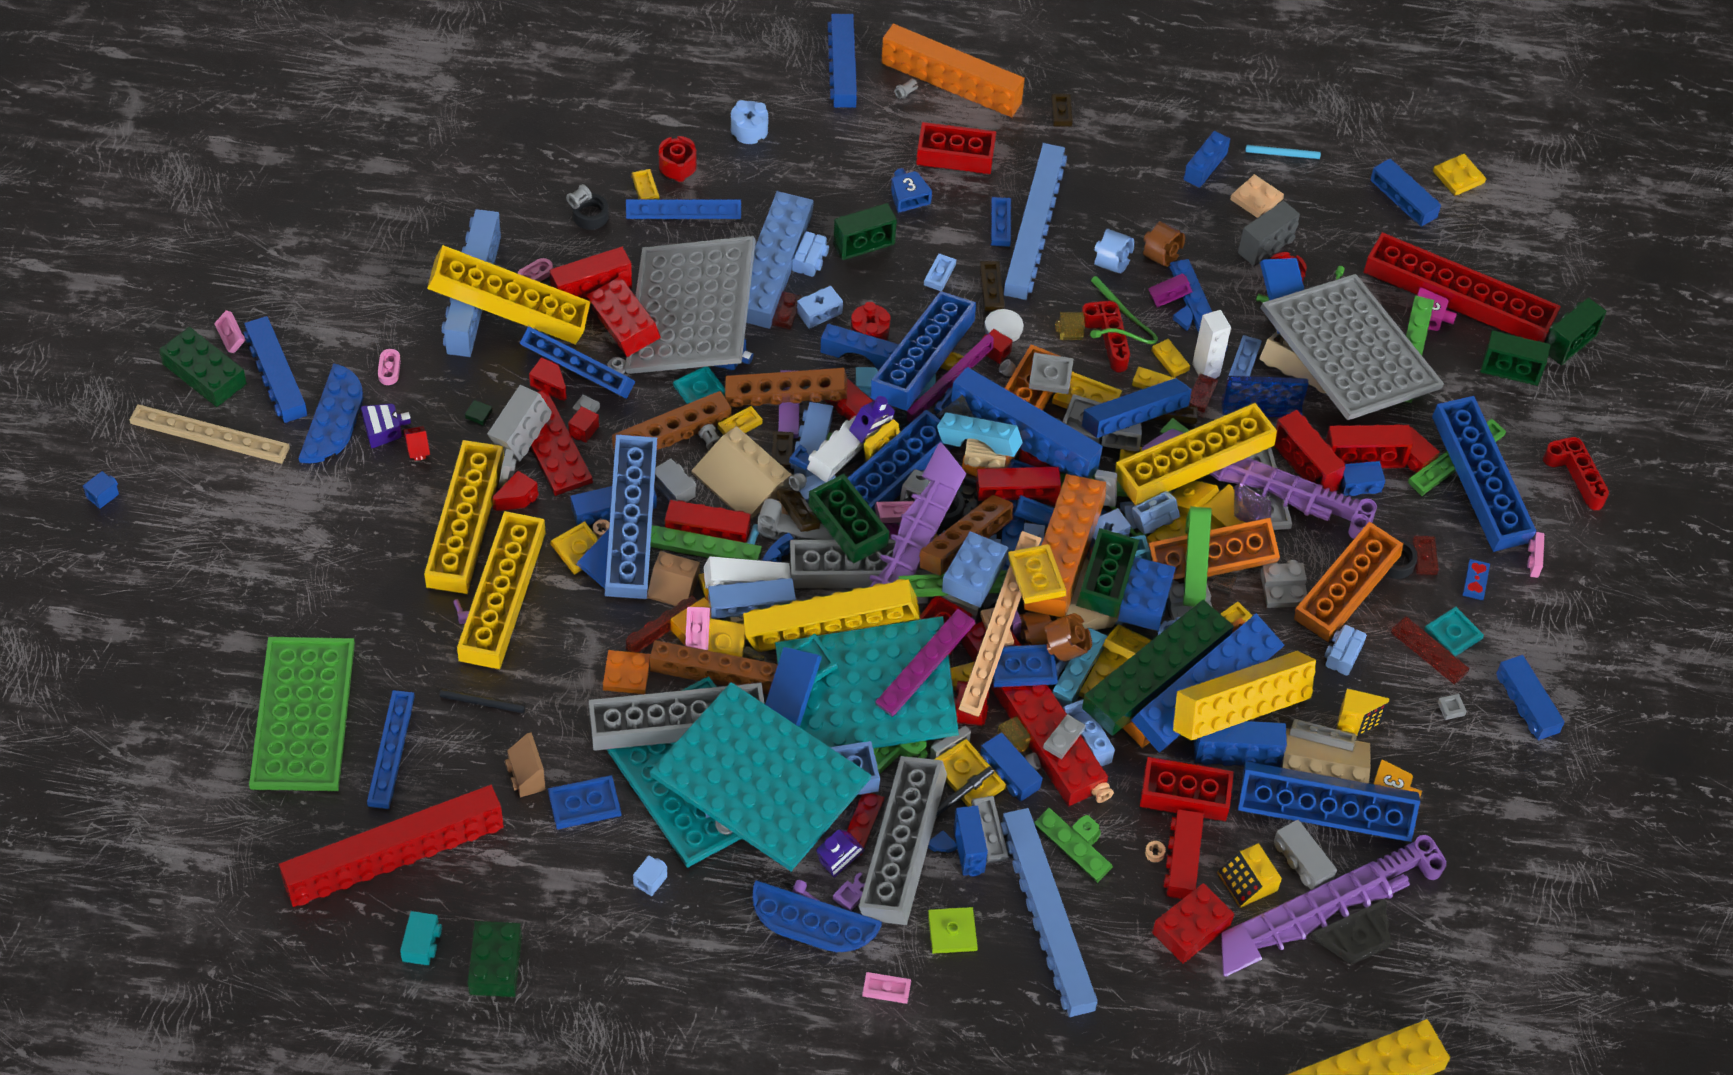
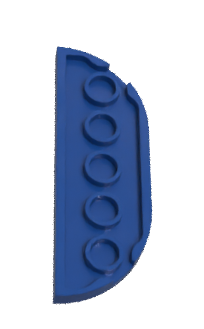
(334, 416)
(812, 920)

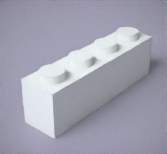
(1211, 344)
(834, 453)
(731, 571)

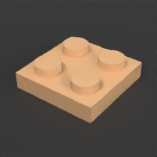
(1257, 196)

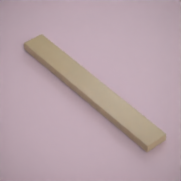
(209, 433)

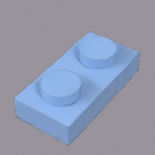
(940, 272)

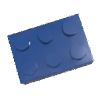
(1146, 593)

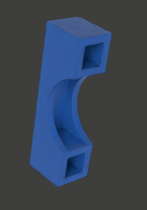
(839, 341)

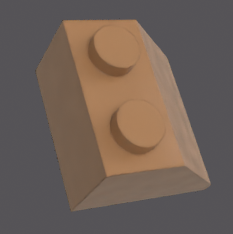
(673, 578)
(525, 766)

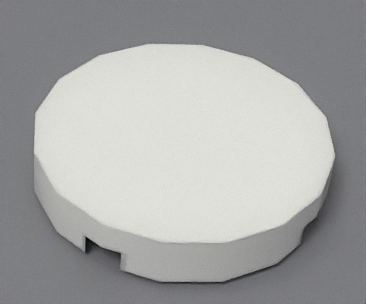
(1006, 322)

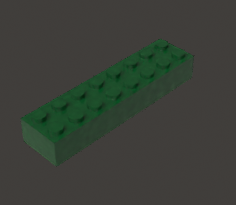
(1156, 667)

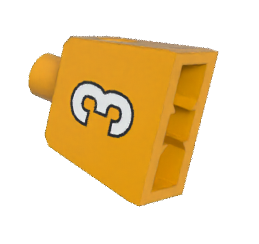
(1394, 777)

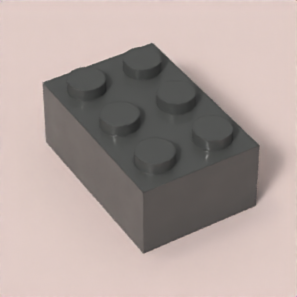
(1269, 233)

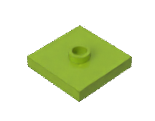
(952, 930)

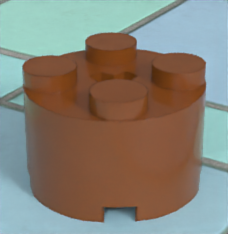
(1163, 244)
(1034, 628)
(1068, 637)

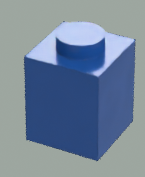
(101, 489)

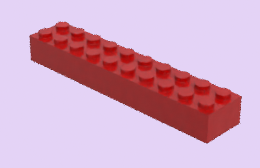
(1465, 288)
(1041, 714)
(391, 845)

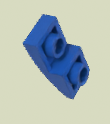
(778, 549)

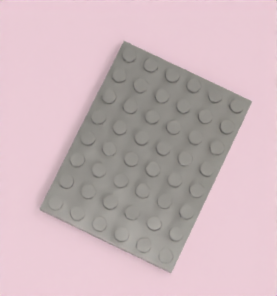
(697, 302)
(1351, 346)

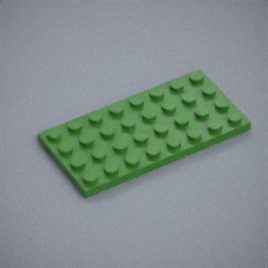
(302, 714)

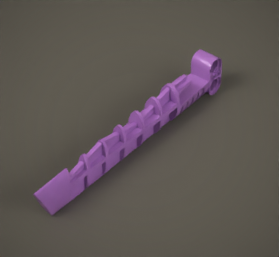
(1292, 489)
(923, 516)
(1306, 912)

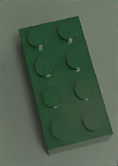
(203, 366)
(848, 518)
(1107, 573)

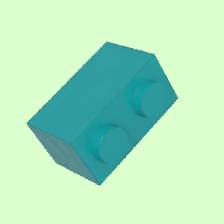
(420, 938)

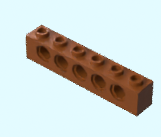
(776, 382)
(682, 421)
(983, 520)
(720, 667)

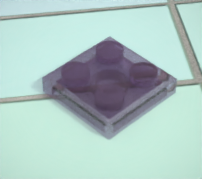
(1250, 505)

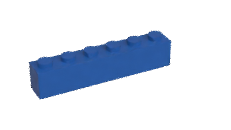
(843, 60)
(577, 362)
(275, 370)
(1136, 407)

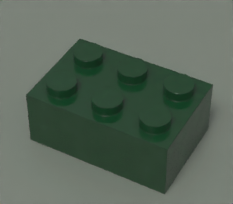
(864, 231)
(1575, 330)
(1515, 358)
(494, 959)

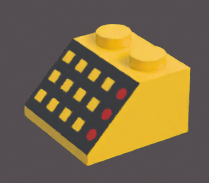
(1361, 712)
(1250, 876)

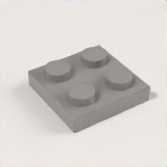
(1051, 373)

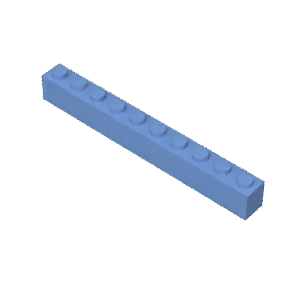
(1034, 222)
(1048, 913)

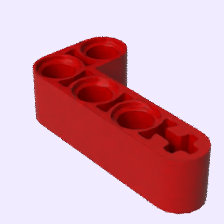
(1107, 315)
(1581, 467)

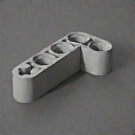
(774, 524)

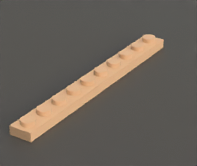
(995, 636)

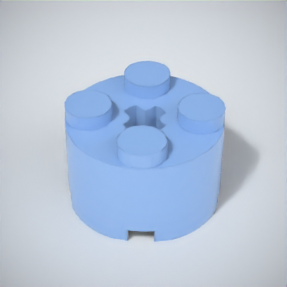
(749, 121)
(1113, 251)

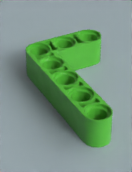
(1198, 530)

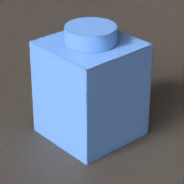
(650, 875)

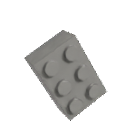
(520, 422)

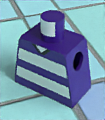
(871, 418)
(383, 423)
(838, 852)

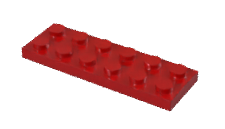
(558, 454)

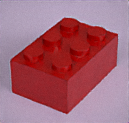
(1193, 923)

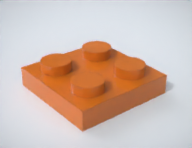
(626, 672)

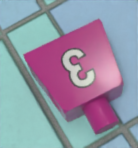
(1439, 310)

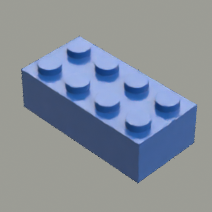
(1243, 742)

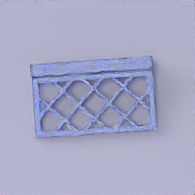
(1272, 403)

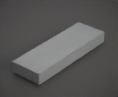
(1323, 734)
(992, 829)

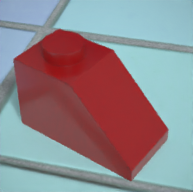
(548, 376)
(417, 442)
(1421, 452)
(516, 493)

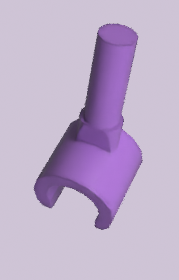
(462, 615)
(800, 887)

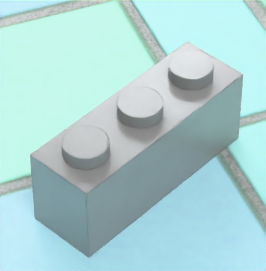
(1304, 855)

